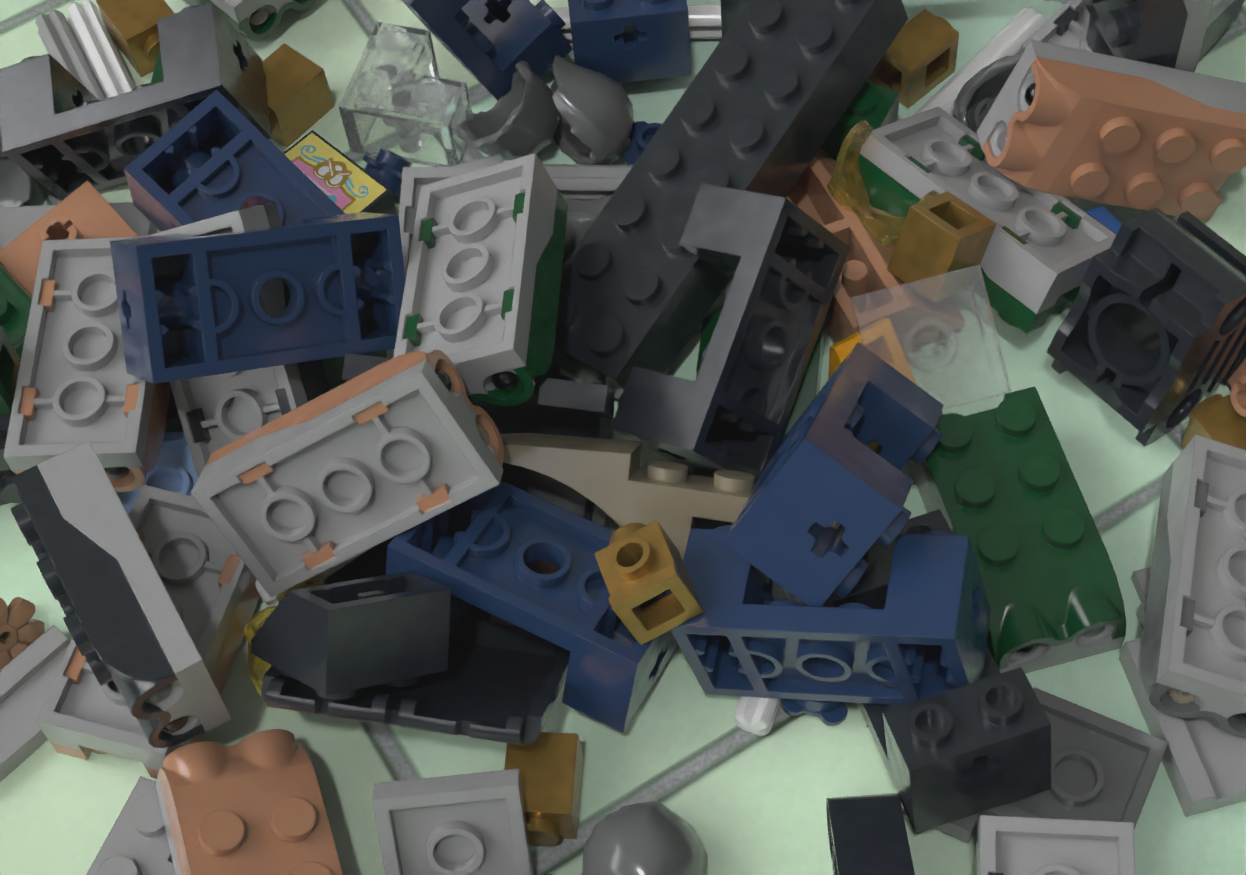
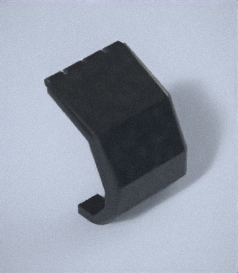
(497, 674)

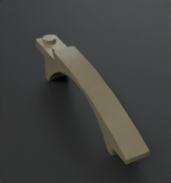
(611, 478)

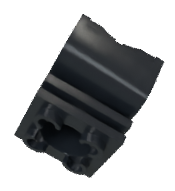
(1157, 321)

